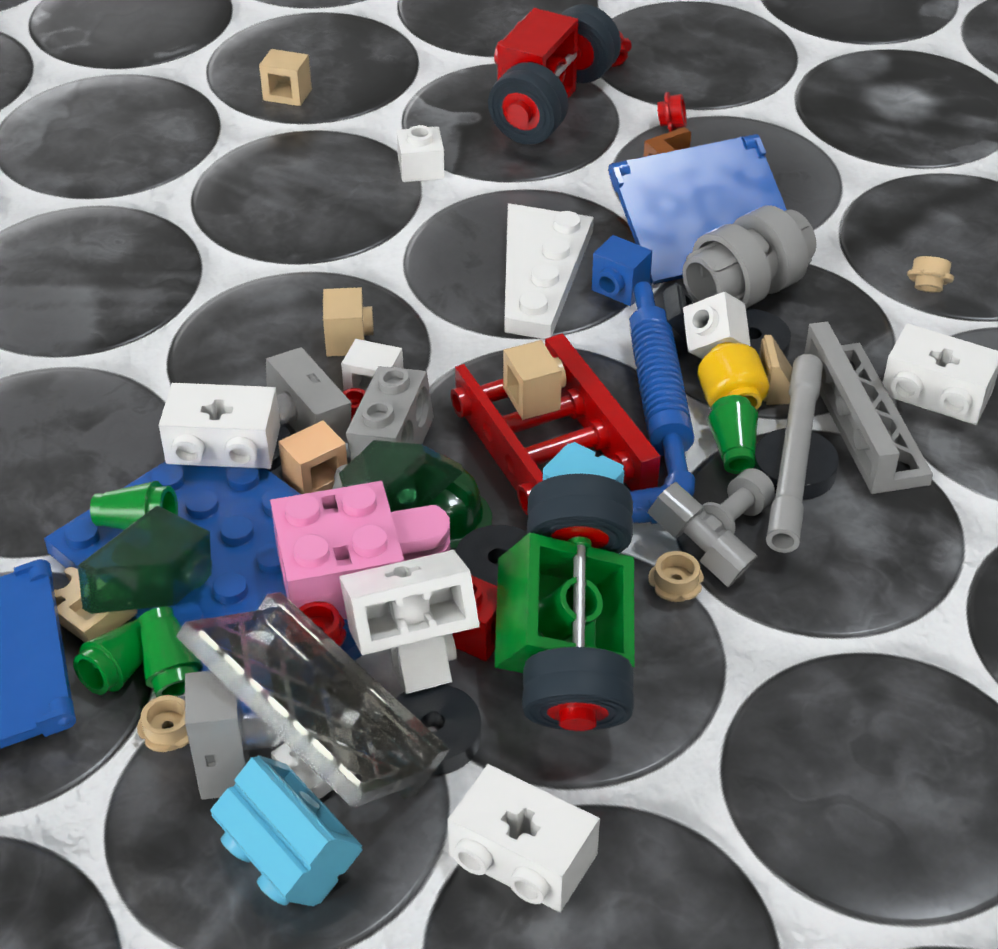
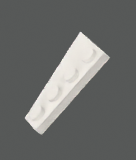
(541, 266)

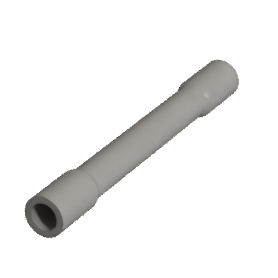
(787, 508)

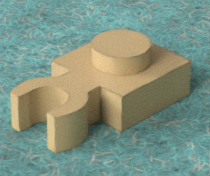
(80, 622)

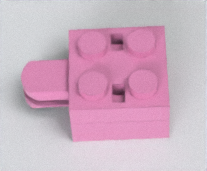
(347, 533)

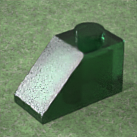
(409, 472)
(146, 565)

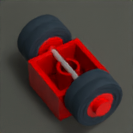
(542, 65)

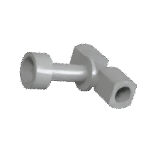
(713, 523)

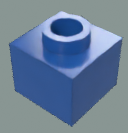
(619, 267)

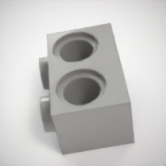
(392, 409)

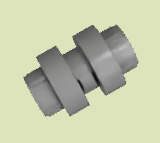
(751, 256)

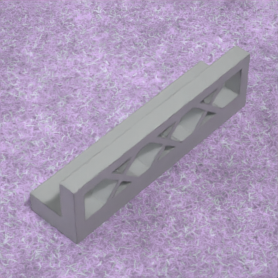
(863, 422)

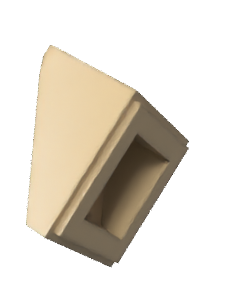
(777, 371)

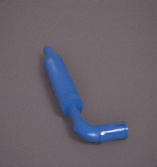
(662, 397)

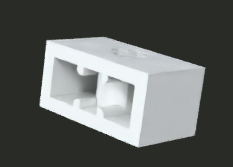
(941, 373)
(220, 425)
(409, 601)
(523, 838)

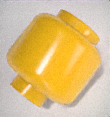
(733, 371)

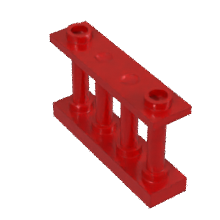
(583, 398)

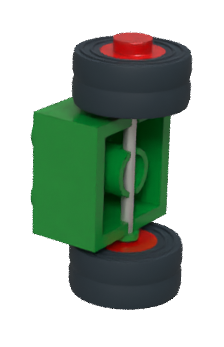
(571, 604)

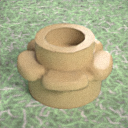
(930, 273)
(676, 576)
(160, 714)

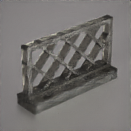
(340, 699)

